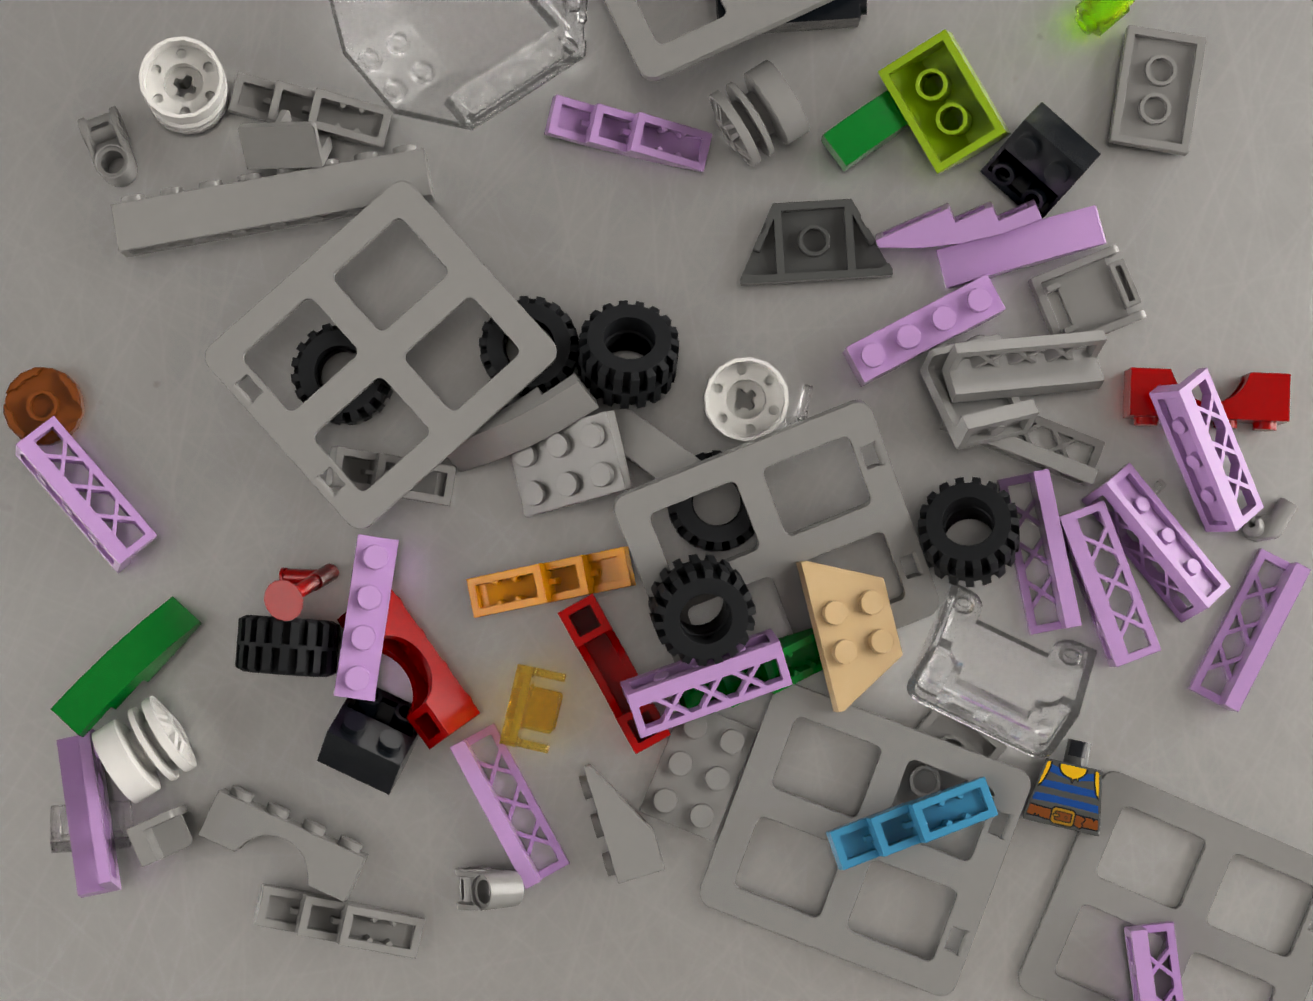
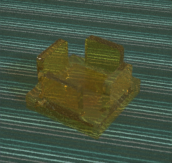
(531, 708)

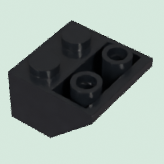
(1040, 160)
(370, 740)

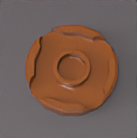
(39, 396)

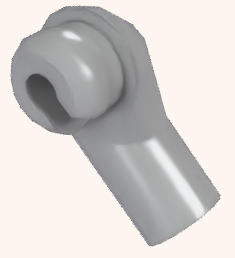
(1270, 526)

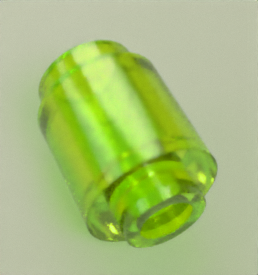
(1100, 15)

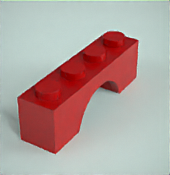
(1257, 400)
(609, 666)
(438, 699)

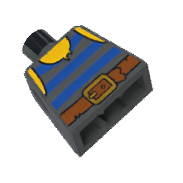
(1068, 792)

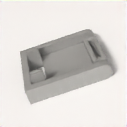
(1090, 292)

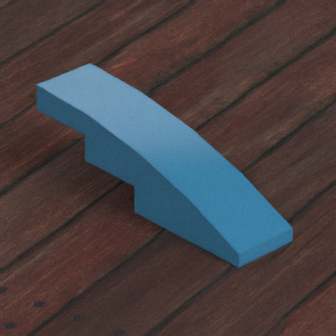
(912, 823)

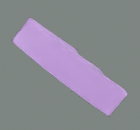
(628, 133)
(941, 228)
(1022, 247)

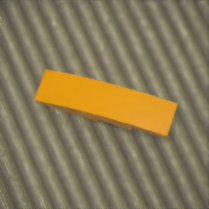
(551, 582)

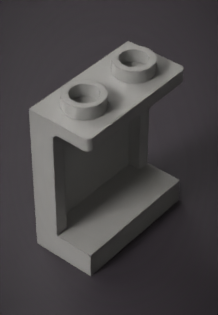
(979, 420)

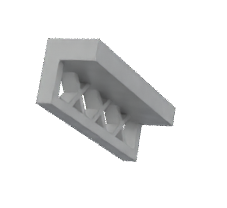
(1025, 368)
(1046, 458)

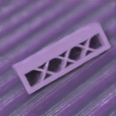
(1202, 458)
(73, 504)
(1159, 540)
(1055, 555)
(1093, 592)
(1262, 637)
(680, 676)
(496, 812)
(88, 816)
(1141, 961)

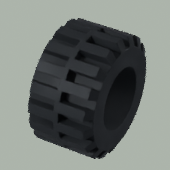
(558, 326)
(634, 330)
(309, 368)
(969, 502)
(710, 536)
(712, 638)
(287, 647)

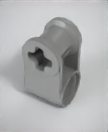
(106, 141)
(488, 888)

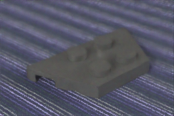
(814, 244)

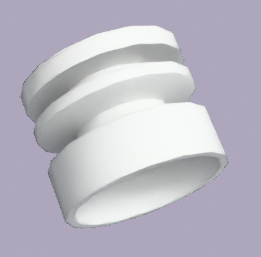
(177, 65)
(768, 403)
(151, 745)

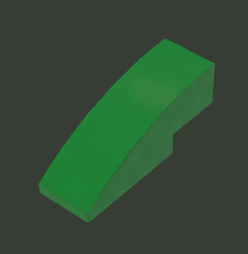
(864, 131)

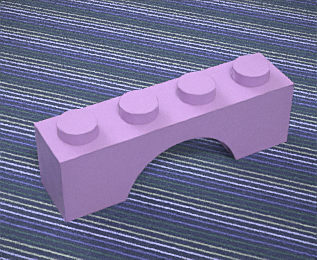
(923, 330)
(366, 617)

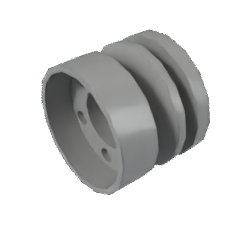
(754, 116)

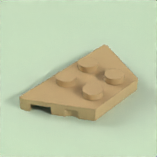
(850, 628)

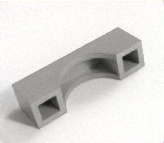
(330, 862)

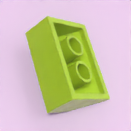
(944, 102)

